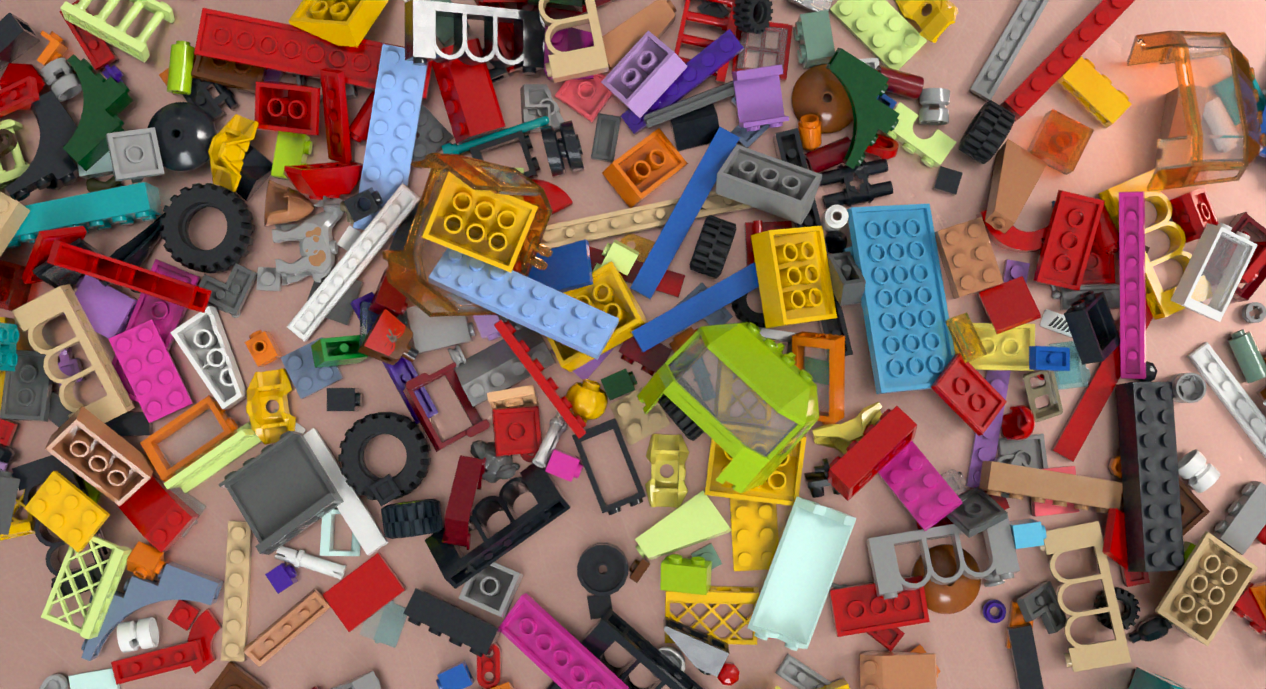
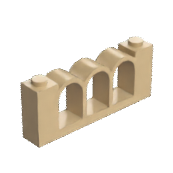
(577, 62)
(36, 314)
(1097, 654)

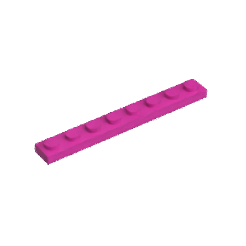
(1132, 284)

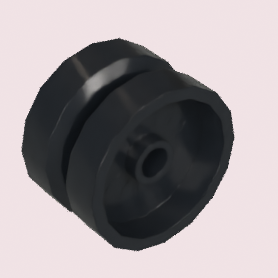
(563, 148)
(607, 582)

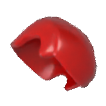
(1018, 423)

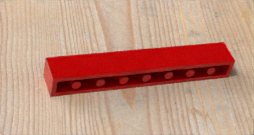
(1064, 56)

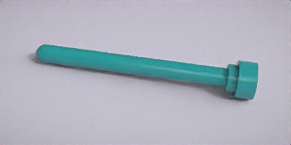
(450, 148)

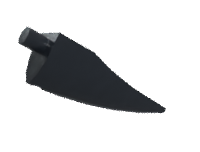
(139, 247)

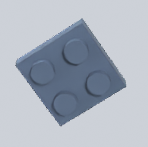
(304, 374)

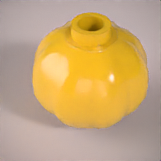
(587, 399)

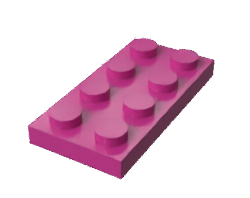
(150, 370)
(919, 487)

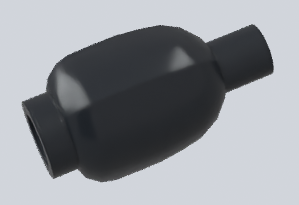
(1151, 629)

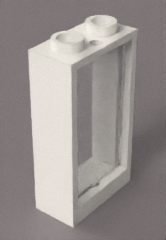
(1214, 271)

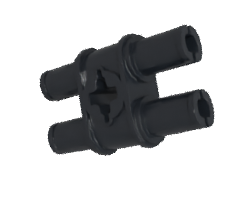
(864, 192)

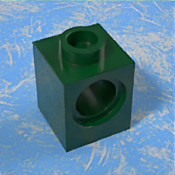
(619, 384)

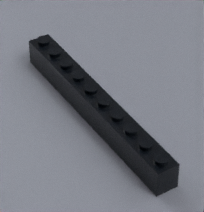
(790, 150)

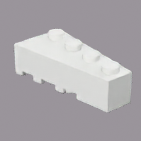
(210, 354)

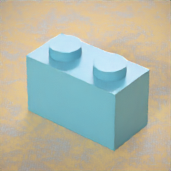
(1027, 533)

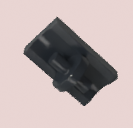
(819, 479)

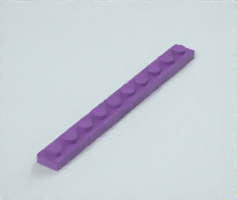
(985, 445)

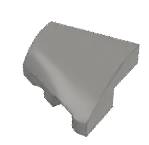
(536, 103)

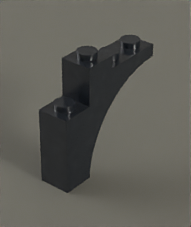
(50, 159)

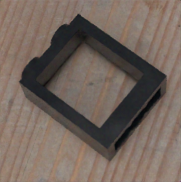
(525, 142)
(1092, 327)

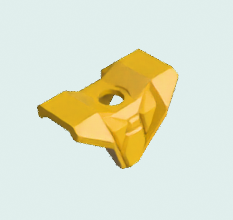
(935, 23)
(229, 149)
(263, 388)

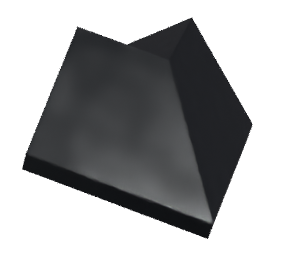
(254, 172)

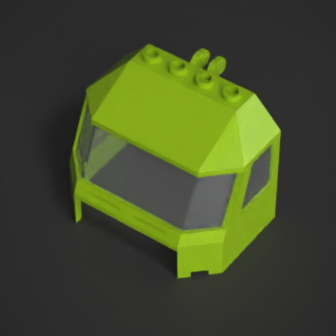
(740, 396)

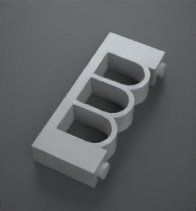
(885, 569)

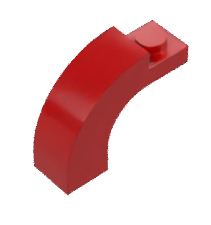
(1015, 239)

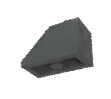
(846, 278)

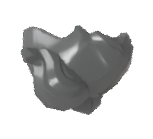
(497, 467)

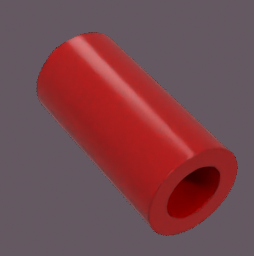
(360, 125)
(1107, 233)

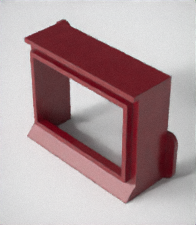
(1238, 224)
(424, 379)
(461, 499)

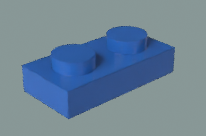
(1049, 358)

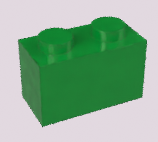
(337, 351)

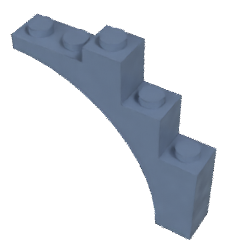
(175, 583)

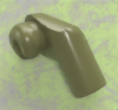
(94, 185)

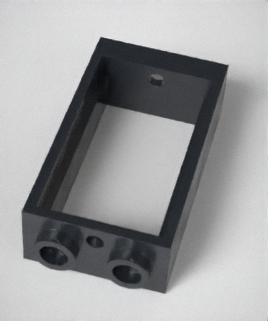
(634, 499)

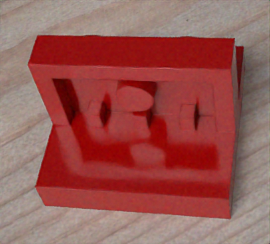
(1193, 213)

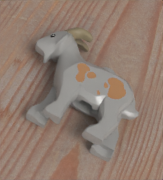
(315, 243)

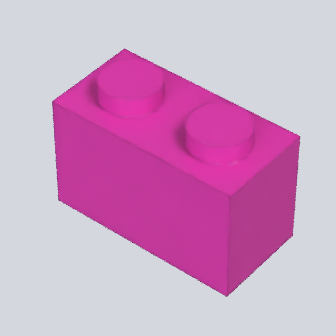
(564, 465)

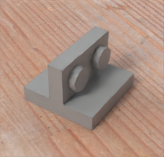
(135, 154)

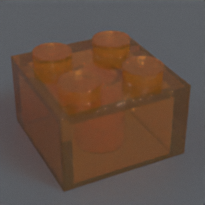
(1060, 141)

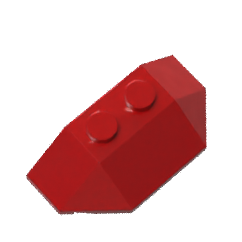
(324, 178)

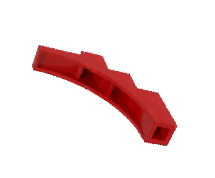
(129, 276)

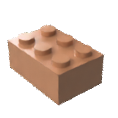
(968, 257)

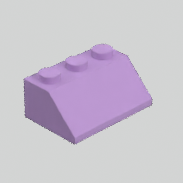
(644, 74)

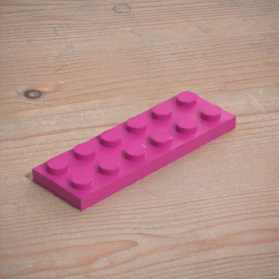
(164, 313)
(555, 649)

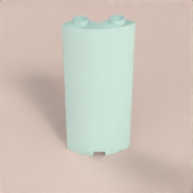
(801, 574)

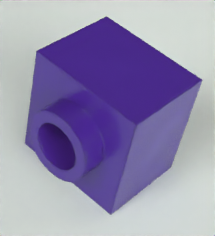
(282, 577)

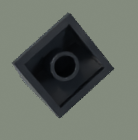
(695, 128)

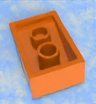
(644, 168)

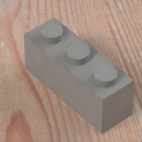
(1244, 518)

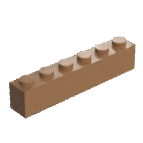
(1050, 485)

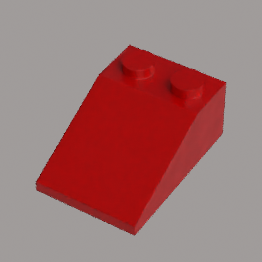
(287, 107)
(158, 514)

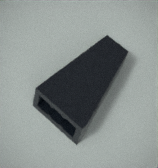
(15, 39)

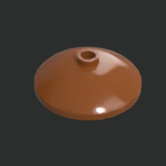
(808, 99)
(952, 597)

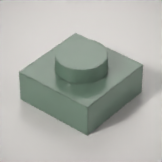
(709, 553)

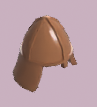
(284, 205)

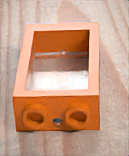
(825, 360)
(188, 437)

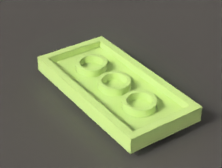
(879, 30)

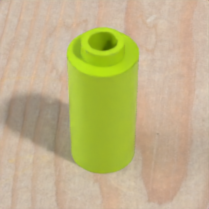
(180, 68)

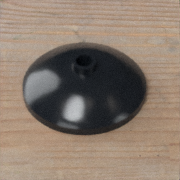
(192, 146)

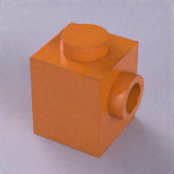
(263, 348)
(145, 561)

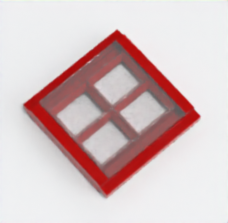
(765, 49)

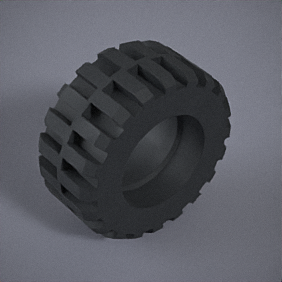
(177, 228)
(384, 423)

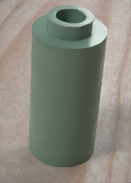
(1248, 355)

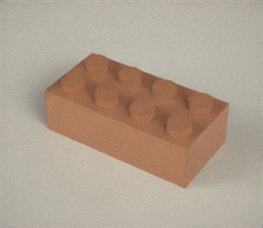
(100, 456)

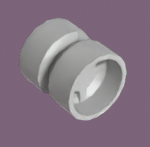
(60, 76)
(934, 98)
(1187, 387)

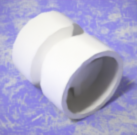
(1200, 474)
(142, 634)

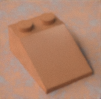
(898, 670)

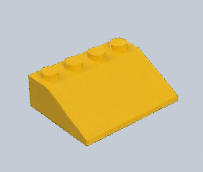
(337, 20)
(479, 223)
(793, 276)
(609, 295)
(779, 488)

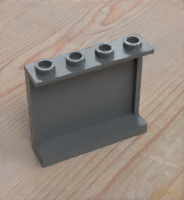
(282, 491)

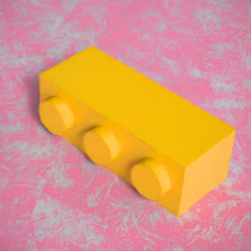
(1094, 91)

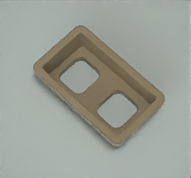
(1049, 388)

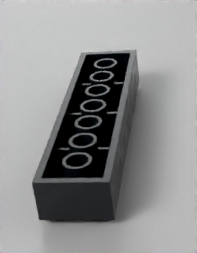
(1150, 476)

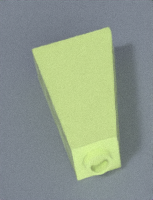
(684, 527)

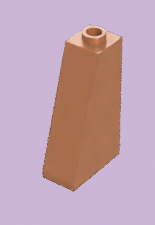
(653, 18)
(1172, 119)
(1012, 183)

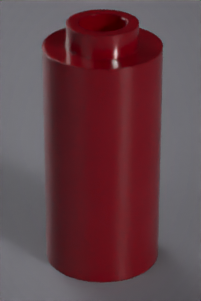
(902, 82)
(827, 155)

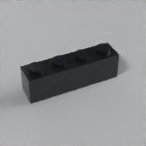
(453, 622)

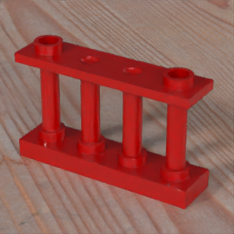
(725, 23)

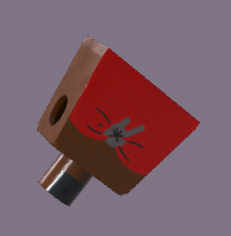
(388, 340)

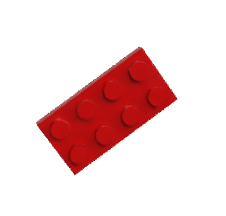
(1068, 240)
(860, 610)

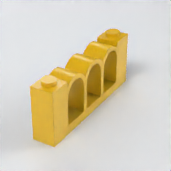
(1157, 299)

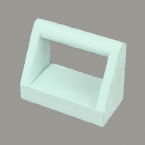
(327, 538)

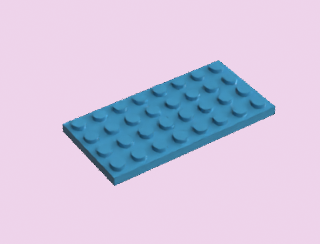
(902, 295)

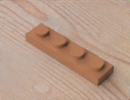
(286, 627)

